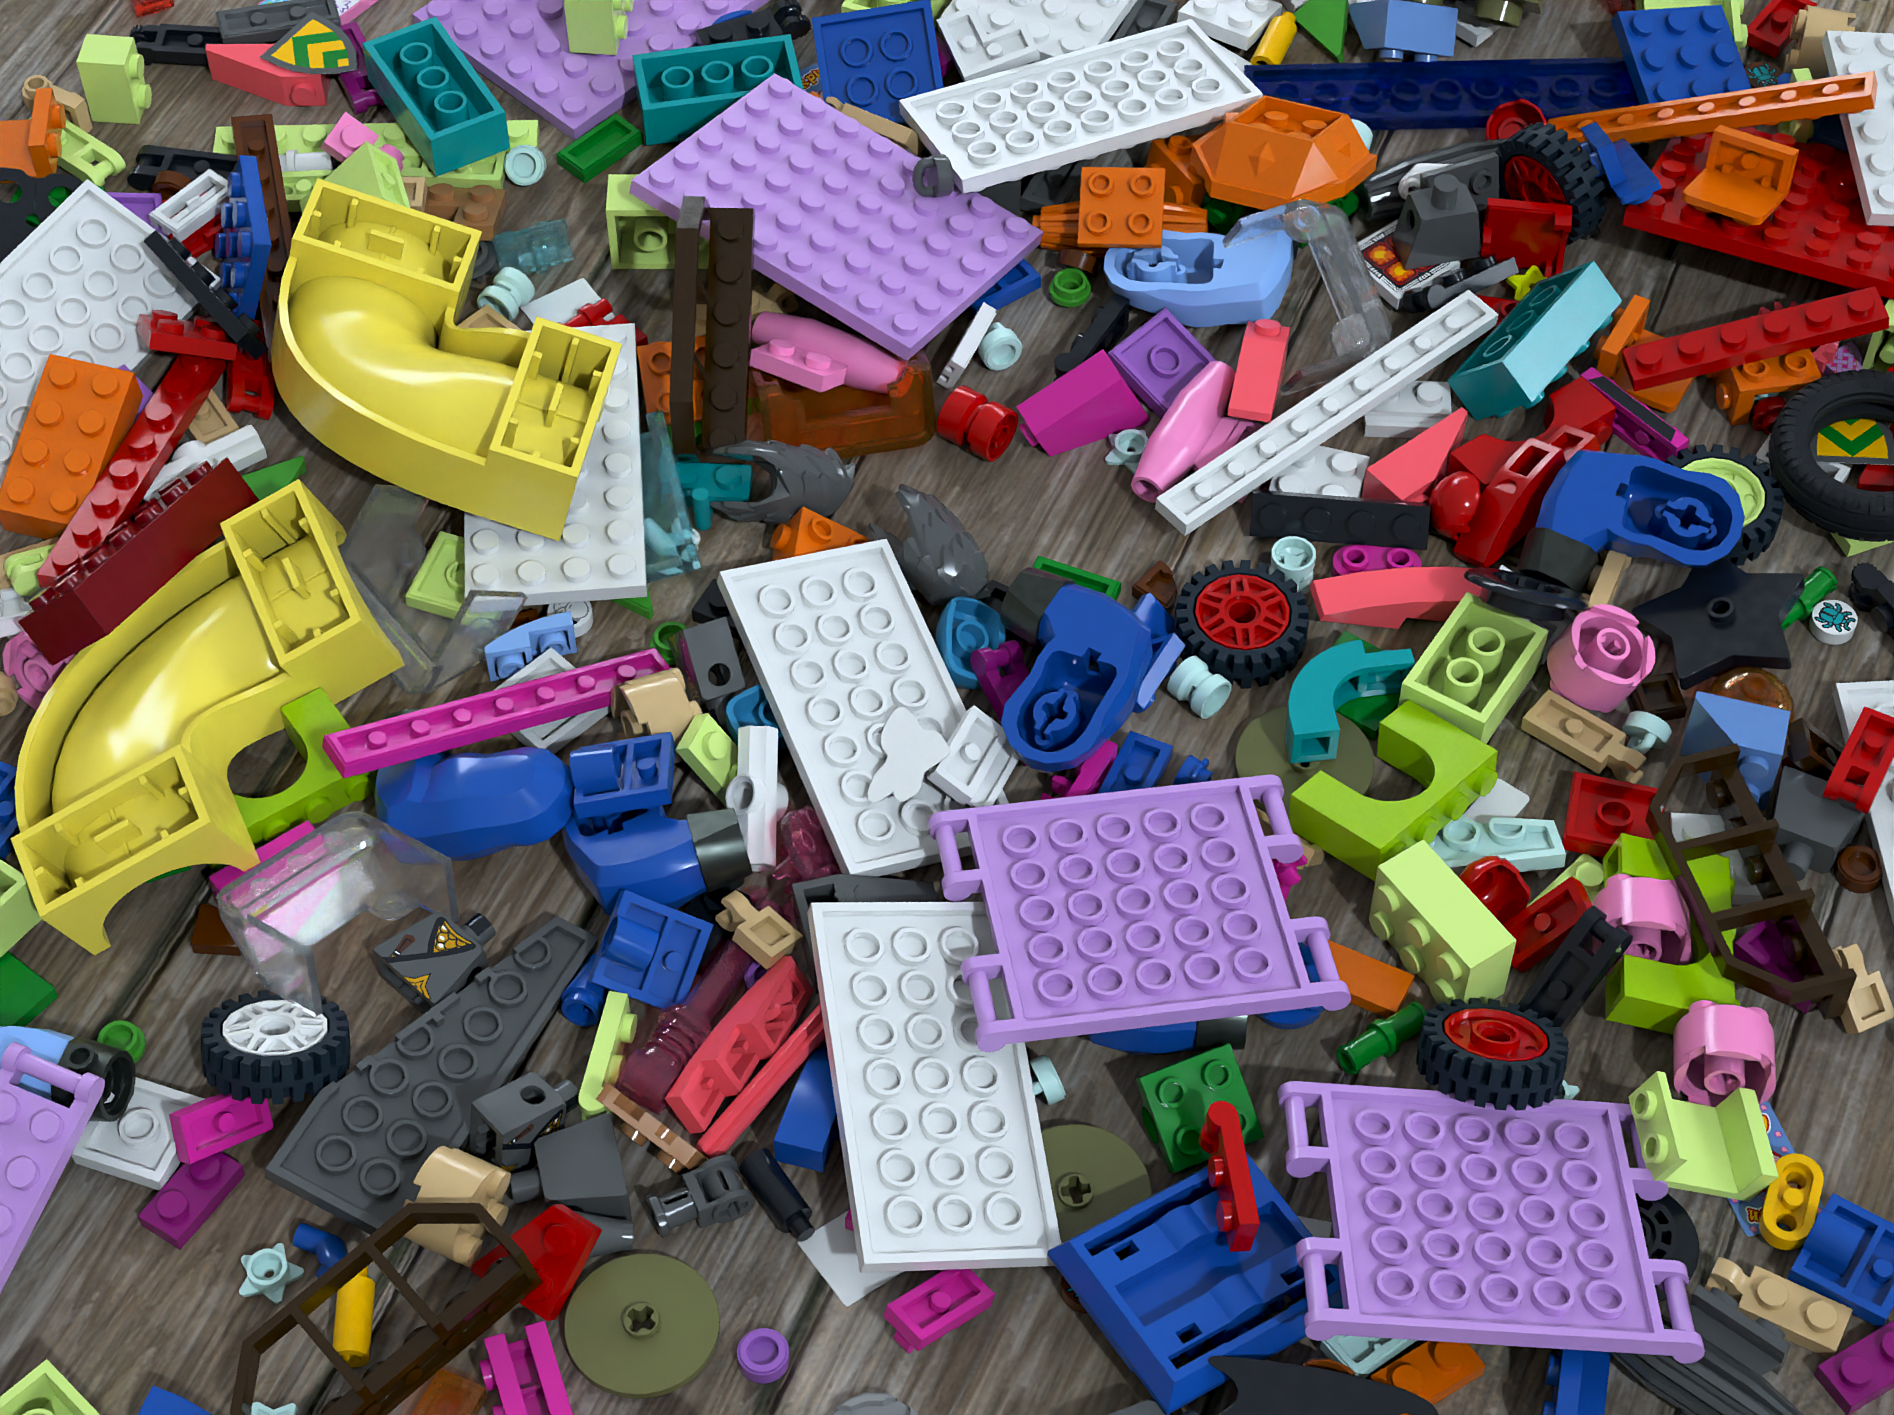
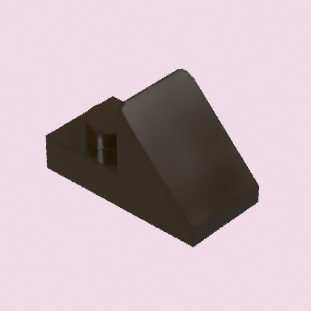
(1811, 750)

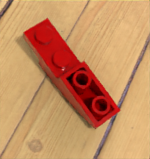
(1516, 494)

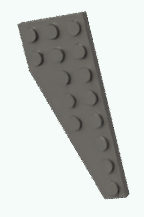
(384, 1119)

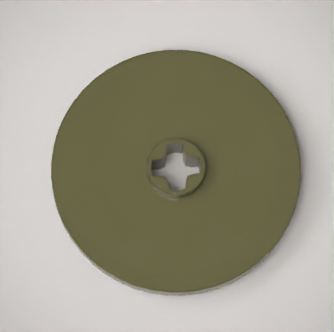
(1264, 752)
(1100, 1167)
(649, 1361)

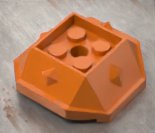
(1282, 155)

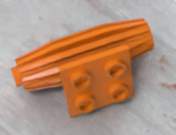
(1117, 211)

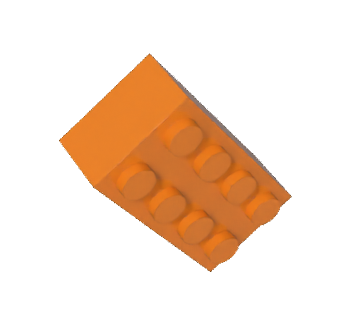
(66, 444)

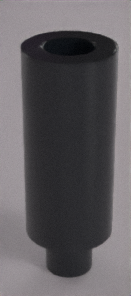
(777, 1194)

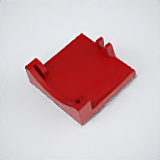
(1528, 232)

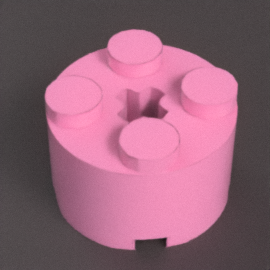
(1600, 658)
(1651, 913)
(1723, 1050)

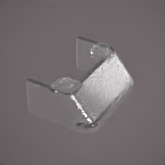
(1361, 315)
(383, 561)
(321, 885)

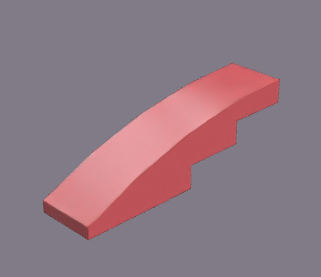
(1391, 595)
(734, 1048)

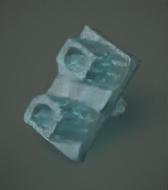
(534, 247)

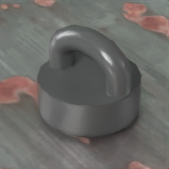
(938, 175)

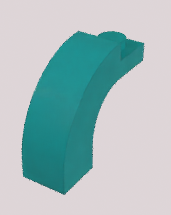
(1330, 682)

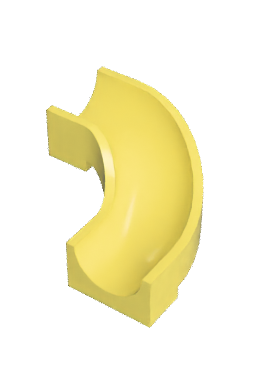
(394, 386)
(142, 725)

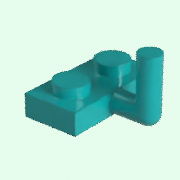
(713, 483)

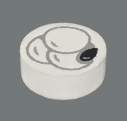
(581, 615)

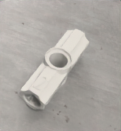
(241, 447)
(757, 794)

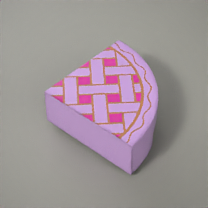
(1846, 359)

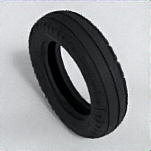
(1804, 483)

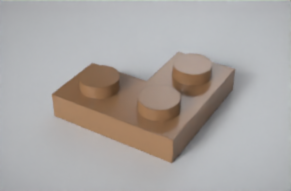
(471, 207)

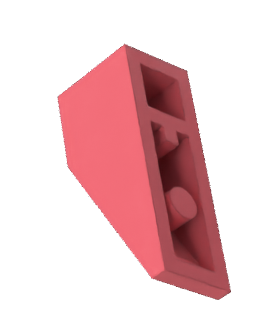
(244, 69)
(1259, 370)
(1417, 465)

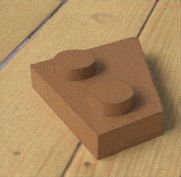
(642, 1127)

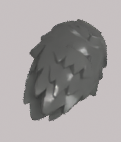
(798, 479)
(939, 554)

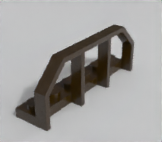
(727, 330)
(1767, 869)
(426, 1347)

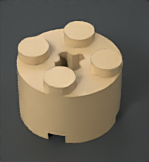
(1809, 30)
(654, 706)
(458, 1178)

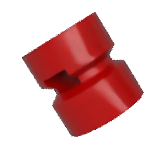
(972, 420)

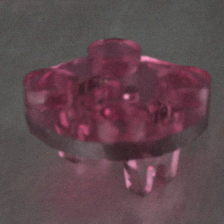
(807, 849)

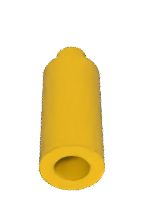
(1275, 40)
(354, 1319)

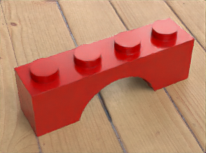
(1574, 405)

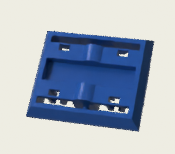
(1189, 1281)

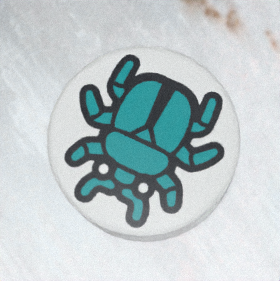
(1833, 622)

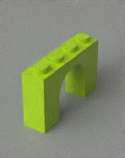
(319, 788)
(1372, 831)
(1660, 993)

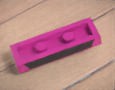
(1636, 422)

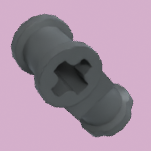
(702, 1197)

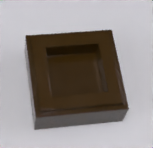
(1659, 697)

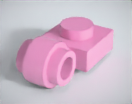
(350, 135)

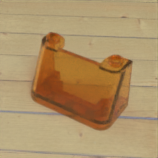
(848, 418)

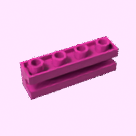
(525, 1374)

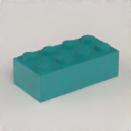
(693, 85)
(436, 96)
(1535, 342)

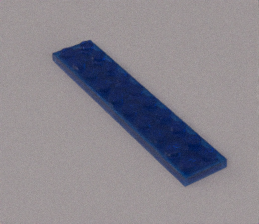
(1449, 91)

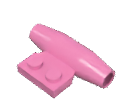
(820, 355)
(1191, 433)

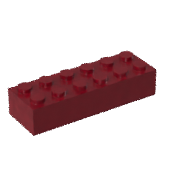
(136, 561)

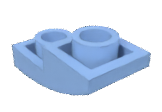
(527, 642)

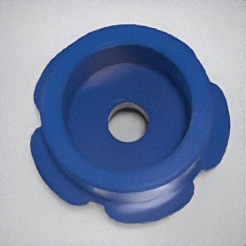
(1193, 771)

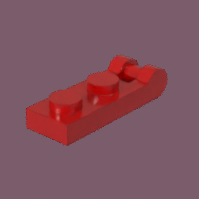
(252, 376)
(1863, 761)
(1231, 1175)

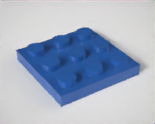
(1679, 52)
(878, 56)
(245, 237)

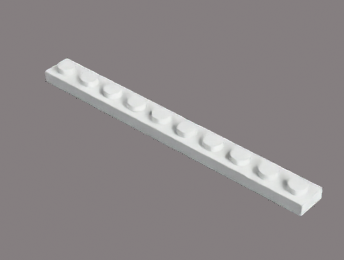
(1325, 413)

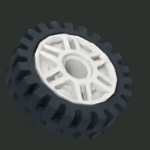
(273, 1048)

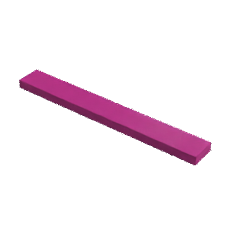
(485, 715)

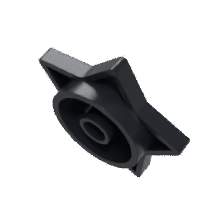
(1723, 620)

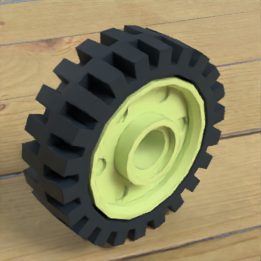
(1757, 490)

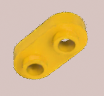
(1791, 1205)

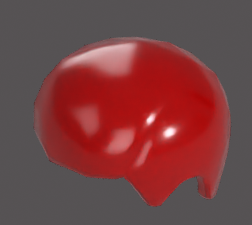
(1511, 118)
(1454, 503)
(1497, 886)

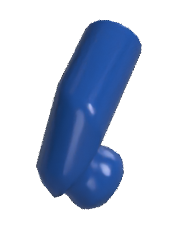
(325, 1245)

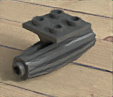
(1471, 163)
(1732, 1369)

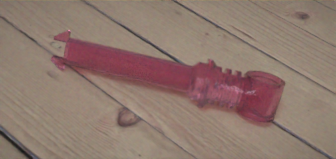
(685, 1026)

